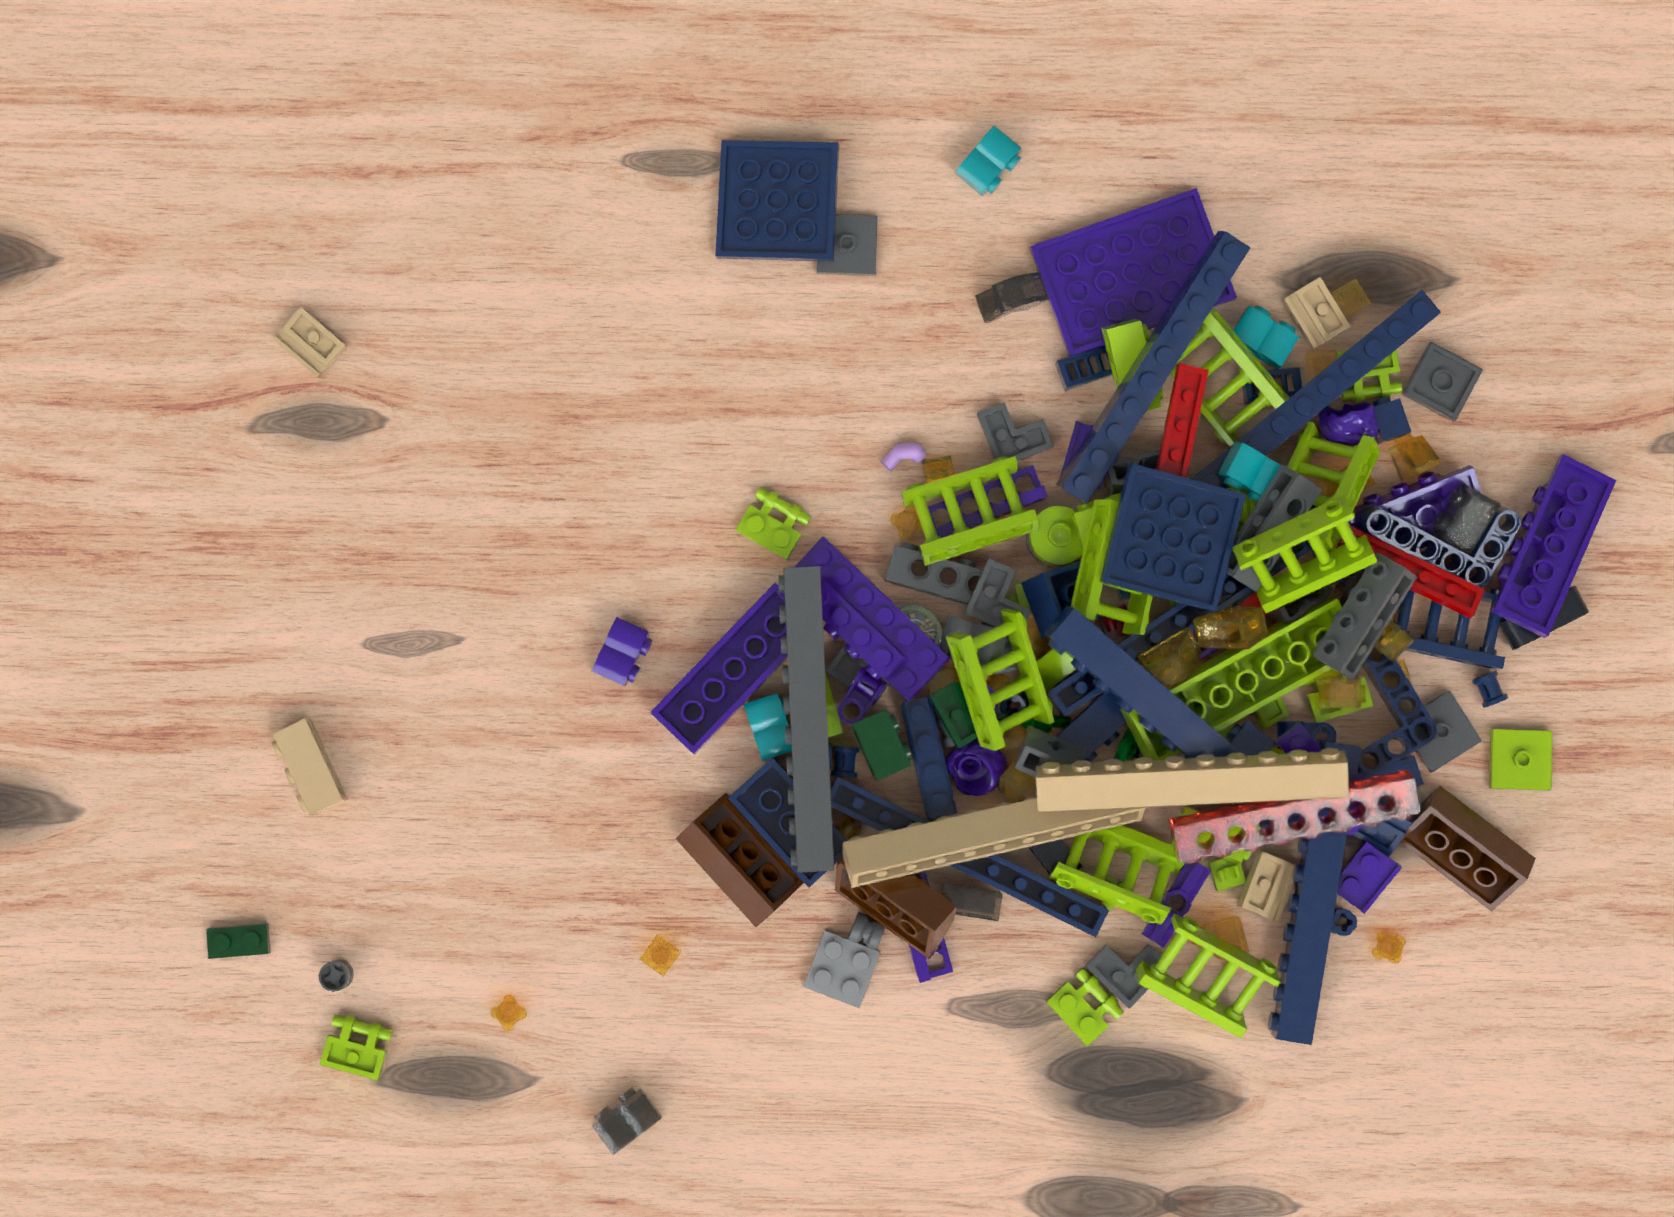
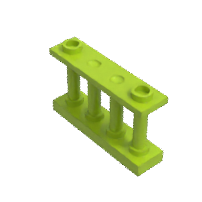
(1250, 372)
(1350, 481)
(964, 538)
(1315, 573)
(1088, 585)
(973, 678)
(1140, 848)
(1206, 1003)

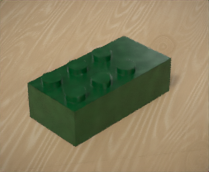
(882, 745)

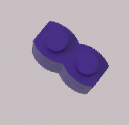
(621, 652)

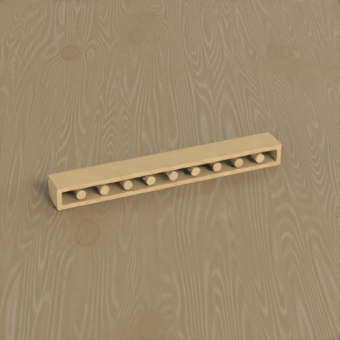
(1192, 780)
(971, 837)

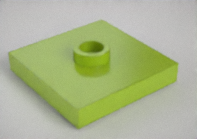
(1520, 759)

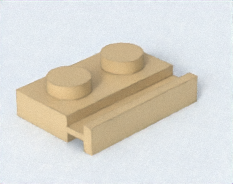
(1316, 313)
(310, 342)
(1267, 886)

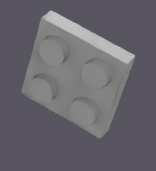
(841, 969)

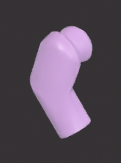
(901, 451)

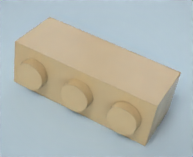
(308, 767)

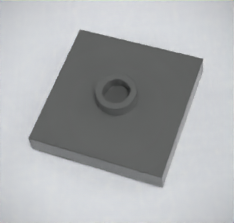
(853, 247)
(1442, 381)
(1453, 734)

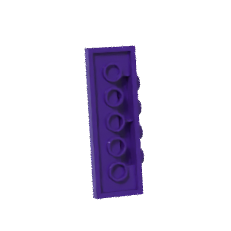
(1417, 502)
(1551, 545)
(873, 624)

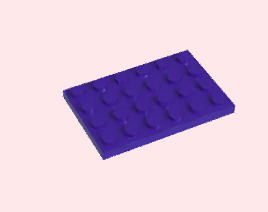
(1124, 268)

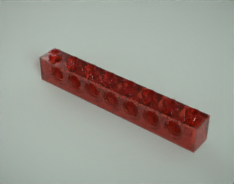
(1248, 815)

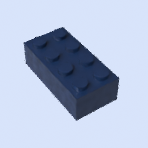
(765, 805)

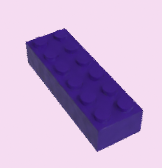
(726, 674)

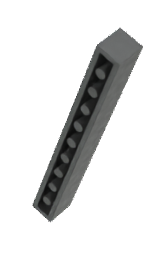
(808, 719)

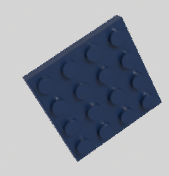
(777, 200)
(1172, 537)

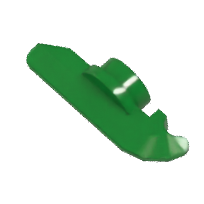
(1060, 722)
(1127, 746)

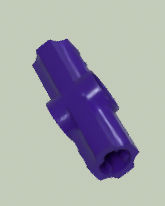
(1187, 885)

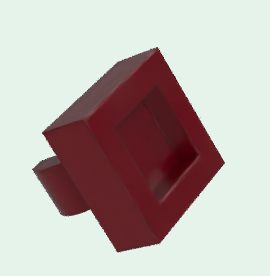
(1111, 627)

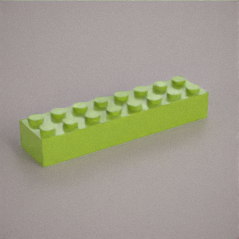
(1247, 679)

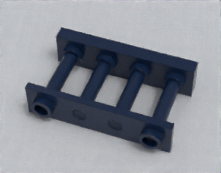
(1457, 649)

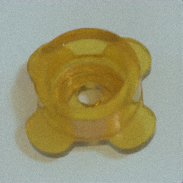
(899, 521)
(1396, 942)
(499, 1013)

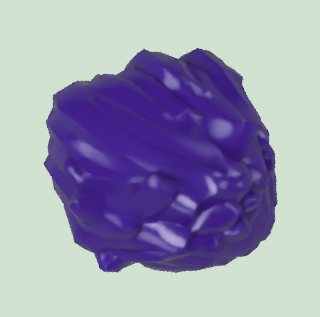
(1348, 424)
(976, 768)

